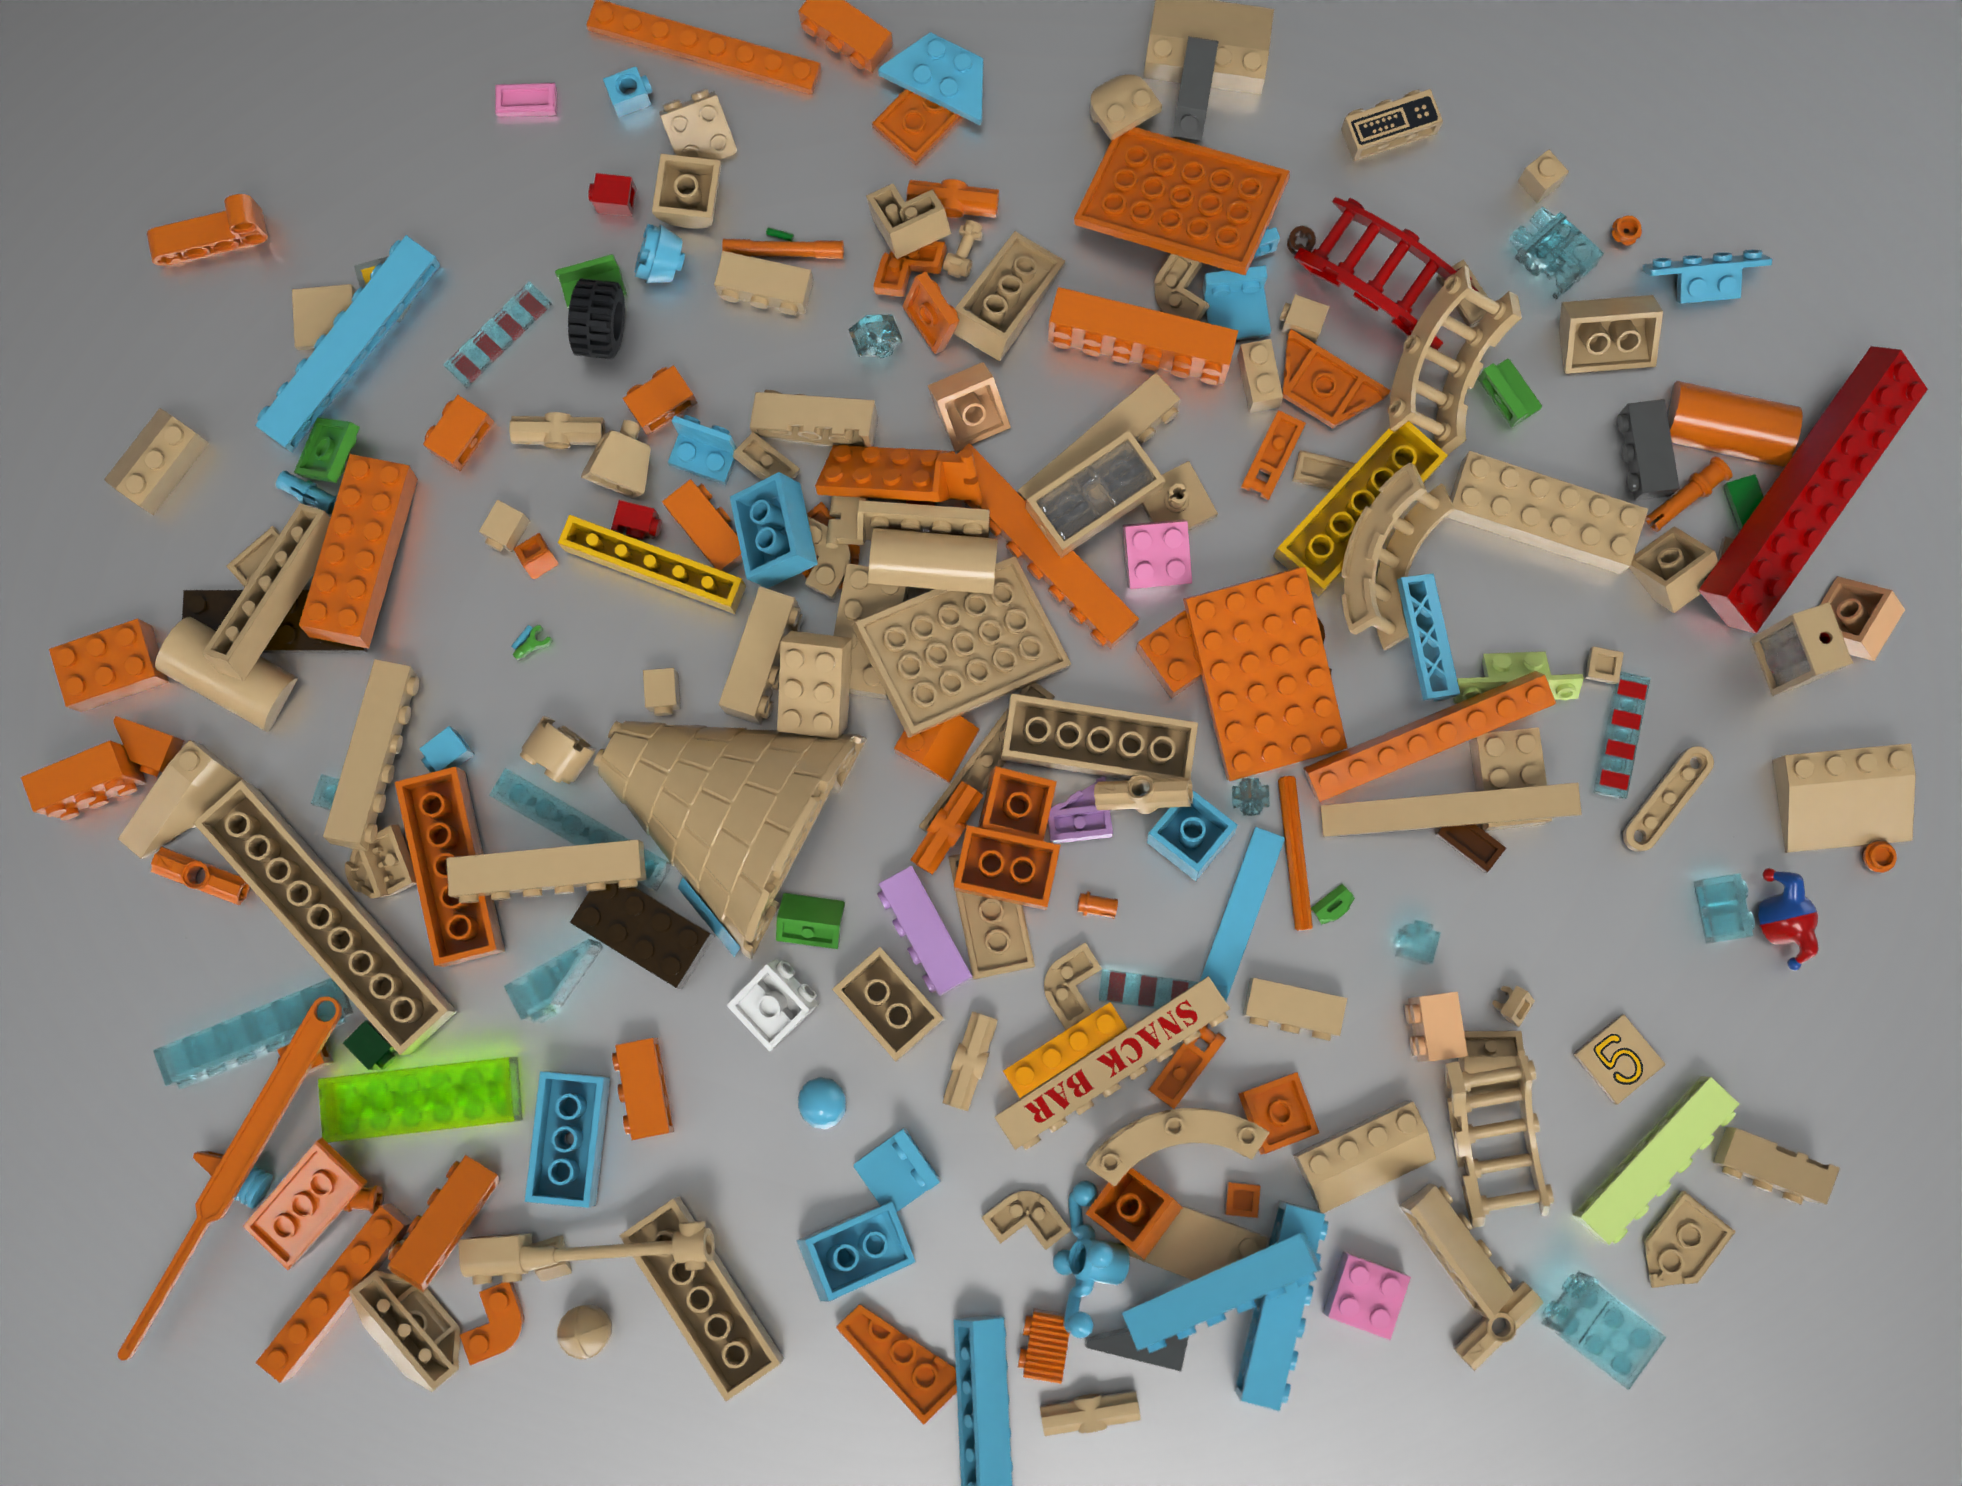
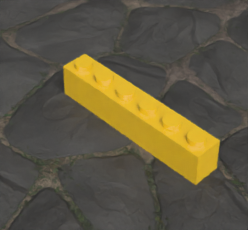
(652, 564)

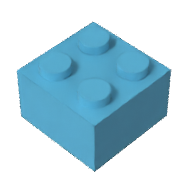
(1192, 835)

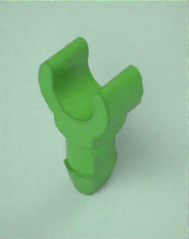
(532, 643)

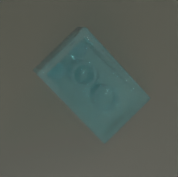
(551, 984)

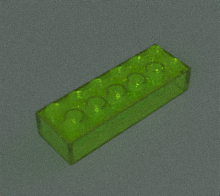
(420, 1099)

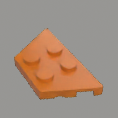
(1325, 383)

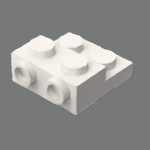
(773, 1003)

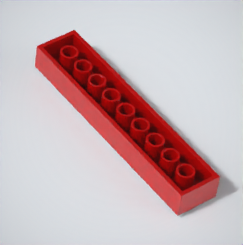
(1813, 489)

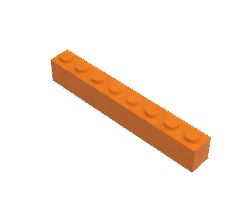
(1067, 576)
(1429, 735)

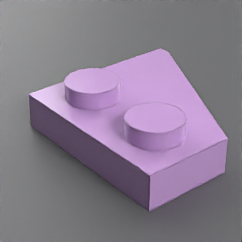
(1079, 818)

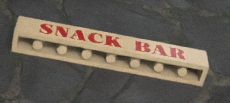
(1113, 1062)

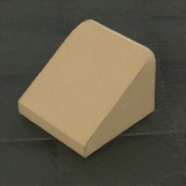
(556, 1270)

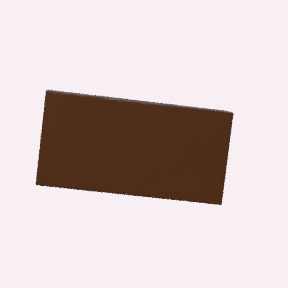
(1473, 845)

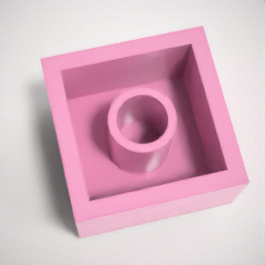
(1157, 554)
(1366, 1295)

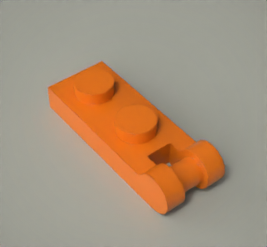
(1274, 453)
(1185, 1068)

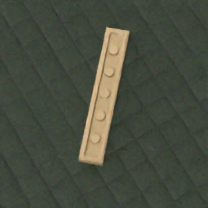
(984, 759)

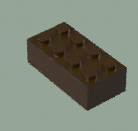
(644, 931)

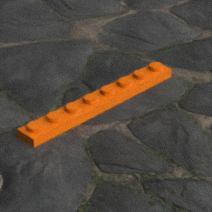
(704, 46)

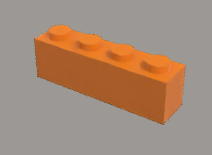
(443, 1223)

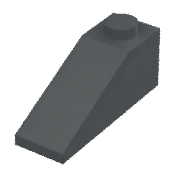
(1195, 88)
(1121, 1344)

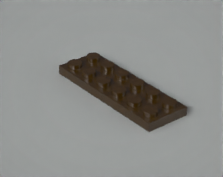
(213, 606)

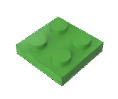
(327, 450)

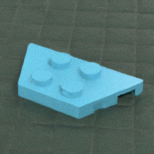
(940, 74)

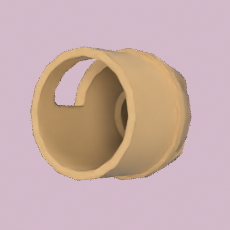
(584, 1331)

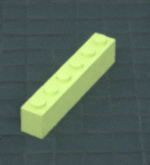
(1656, 1160)

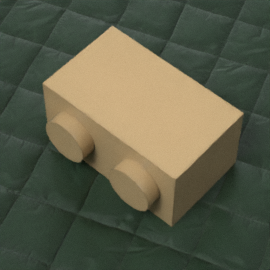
(1260, 376)

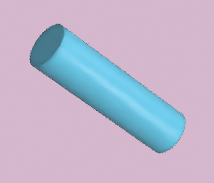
(522, 638)

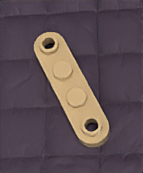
(1668, 799)

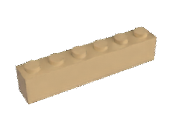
(1138, 413)
(269, 594)
(371, 755)
(546, 870)

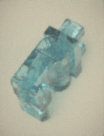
(1555, 240)

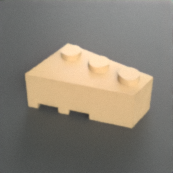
(1775, 1167)

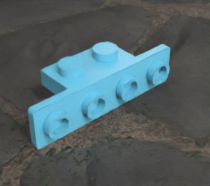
(1710, 277)

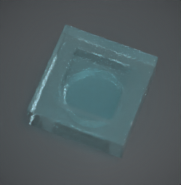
(325, 792)

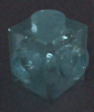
(875, 336)
(1417, 942)

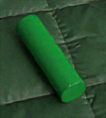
(779, 234)

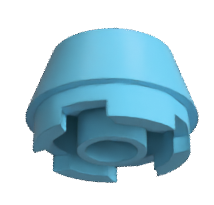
(659, 255)

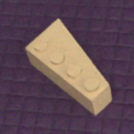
(814, 419)

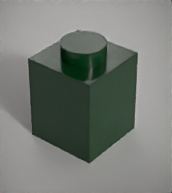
(370, 1047)

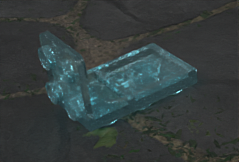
(1602, 1329)

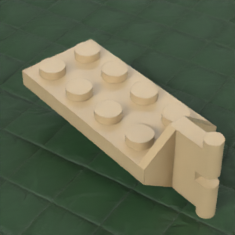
(861, 516)

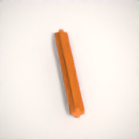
(1295, 853)

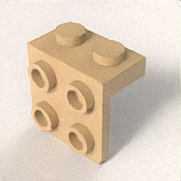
(698, 127)

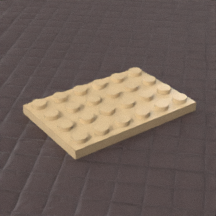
(960, 648)

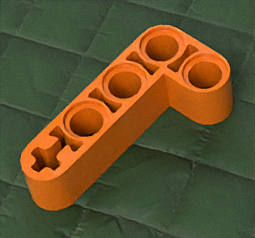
(210, 234)

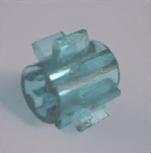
(1250, 796)

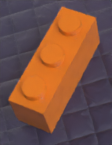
(847, 31)
(705, 525)
(643, 1088)

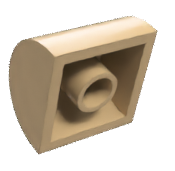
(686, 191)

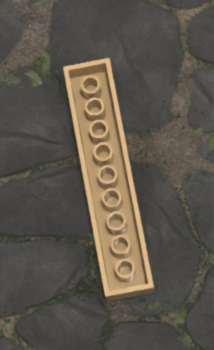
(325, 918)

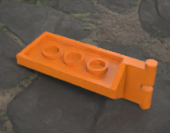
(899, 474)

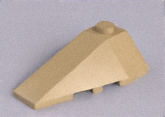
(178, 798)

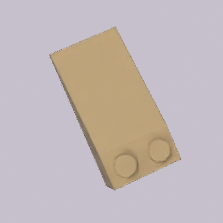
(1006, 295)
(1202, 1244)

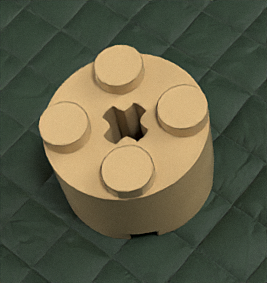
(557, 750)

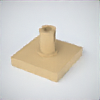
(1181, 499)

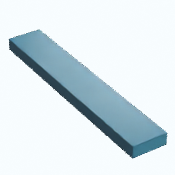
(1242, 907)

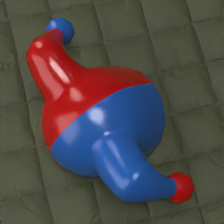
(1790, 917)

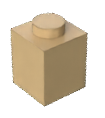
(1543, 176)
(1304, 317)
(504, 527)
(661, 691)

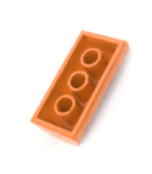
(1734, 424)

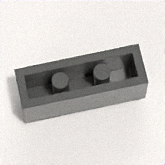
(1648, 450)

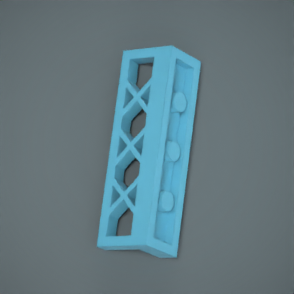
(1428, 637)

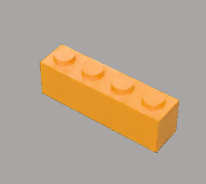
(1065, 1049)

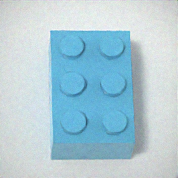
(773, 530)

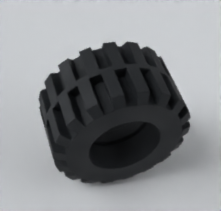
(596, 318)

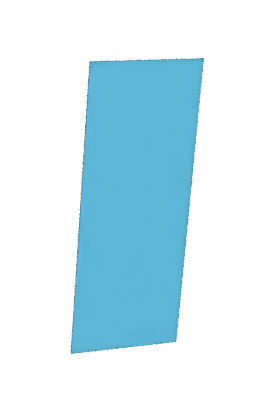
(708, 917)

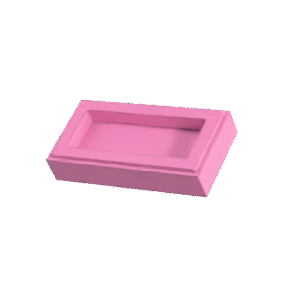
(526, 100)

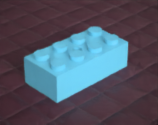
(560, 1170)

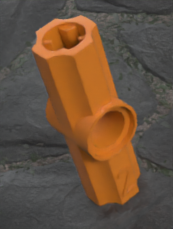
(958, 197)
(946, 827)
(184, 870)

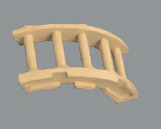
(1463, 371)
(1380, 602)
(1172, 1128)
(1465, 1135)

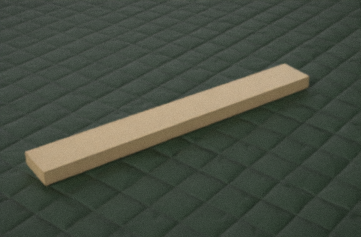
(1451, 810)

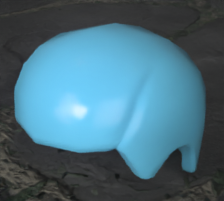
(822, 1103)

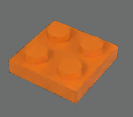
(930, 312)
(1281, 1110)

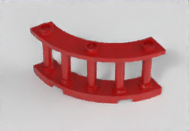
(1371, 292)

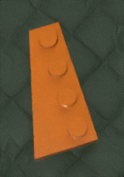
(909, 1369)

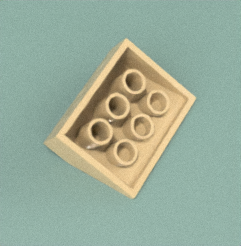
(1241, 34)
(1846, 797)

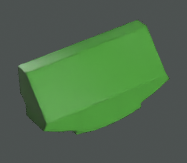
(1333, 905)

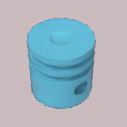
(254, 1187)

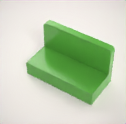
(602, 269)
(1509, 392)
(809, 920)

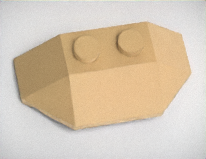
(409, 1327)

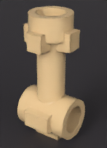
(958, 264)

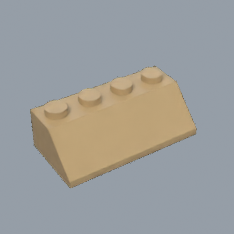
(1365, 1156)
(1458, 1251)

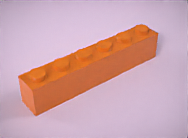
(331, 1295)

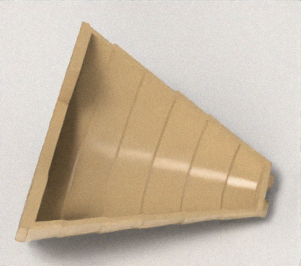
(727, 806)

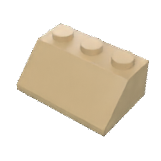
(1610, 334)
(156, 461)

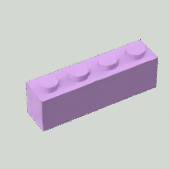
(924, 930)

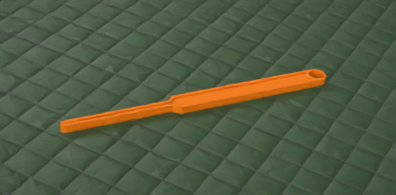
(241, 1155)

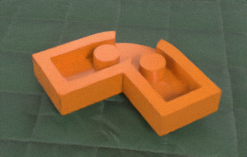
(895, 273)
(504, 1324)

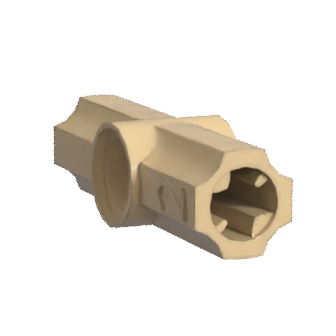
(556, 430)
(1160, 794)
(970, 1061)
(1483, 1342)
(1090, 1413)

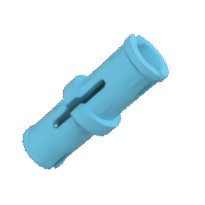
(306, 492)

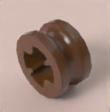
(1303, 232)

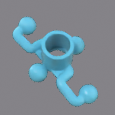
(1088, 1260)

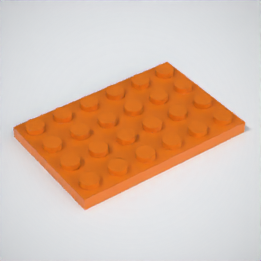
(1183, 199)
(1265, 673)

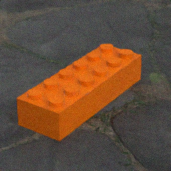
(1141, 336)
(358, 551)
(437, 827)

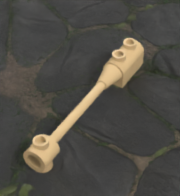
(515, 1255)

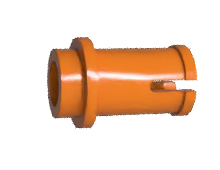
(1097, 905)

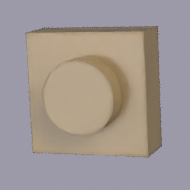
(1604, 665)

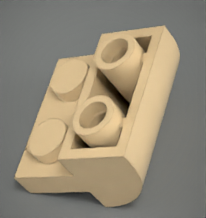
(1490, 1052)

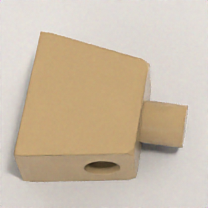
(620, 461)

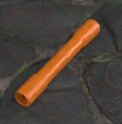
(819, 249)

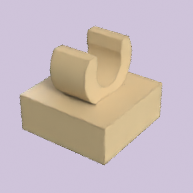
(1516, 1006)

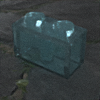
(1724, 908)

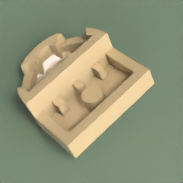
(1123, 104)
(384, 867)

